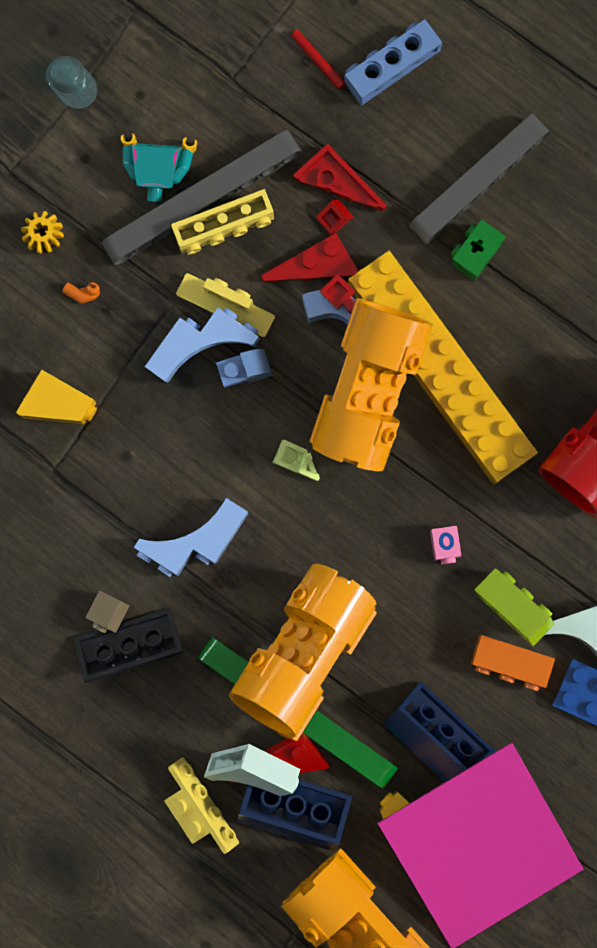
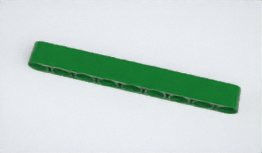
(319, 727)

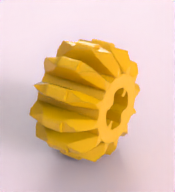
(51, 229)

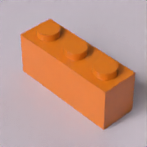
(512, 662)

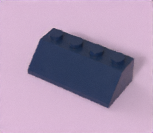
(436, 733)
(308, 815)

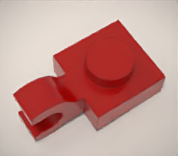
(339, 294)

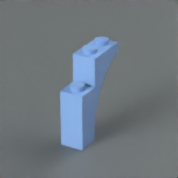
(186, 341)
(207, 541)

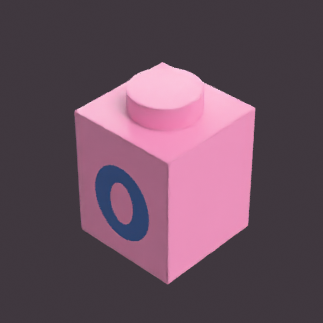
(445, 544)

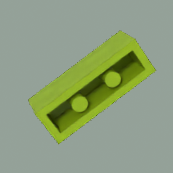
(515, 606)

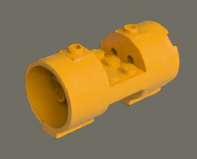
(359, 418)
(285, 681)
(338, 909)

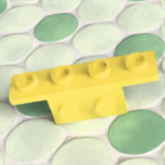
(216, 295)
(196, 810)

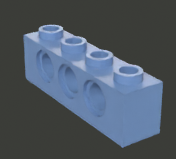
(367, 88)

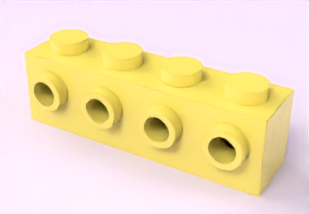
(223, 221)

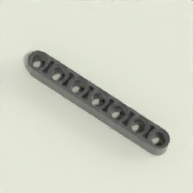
(479, 178)

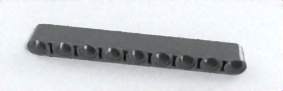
(201, 197)

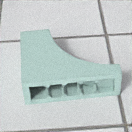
(579, 626)
(253, 767)

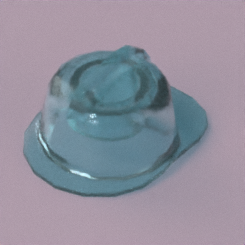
(71, 82)

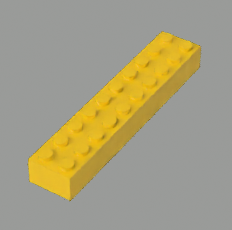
(450, 375)

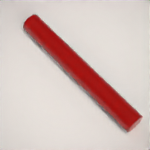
(318, 59)

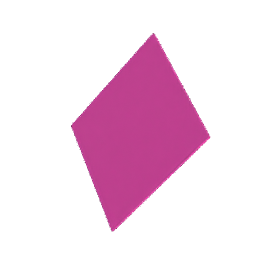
(481, 845)

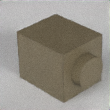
(107, 612)

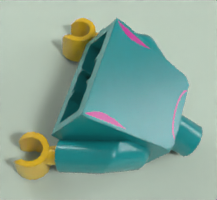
(156, 164)

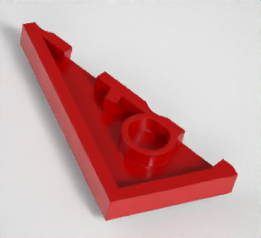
(332, 174)
(319, 261)
(300, 754)

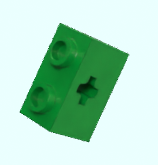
(472, 263)

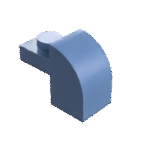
(248, 366)

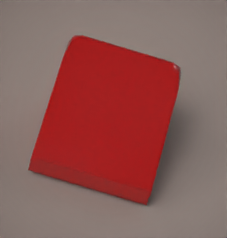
(334, 216)

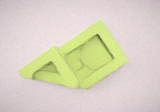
(296, 460)

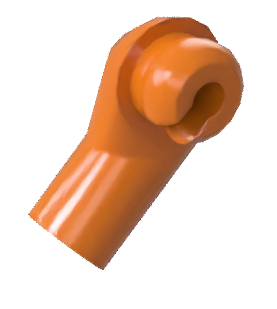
(82, 295)

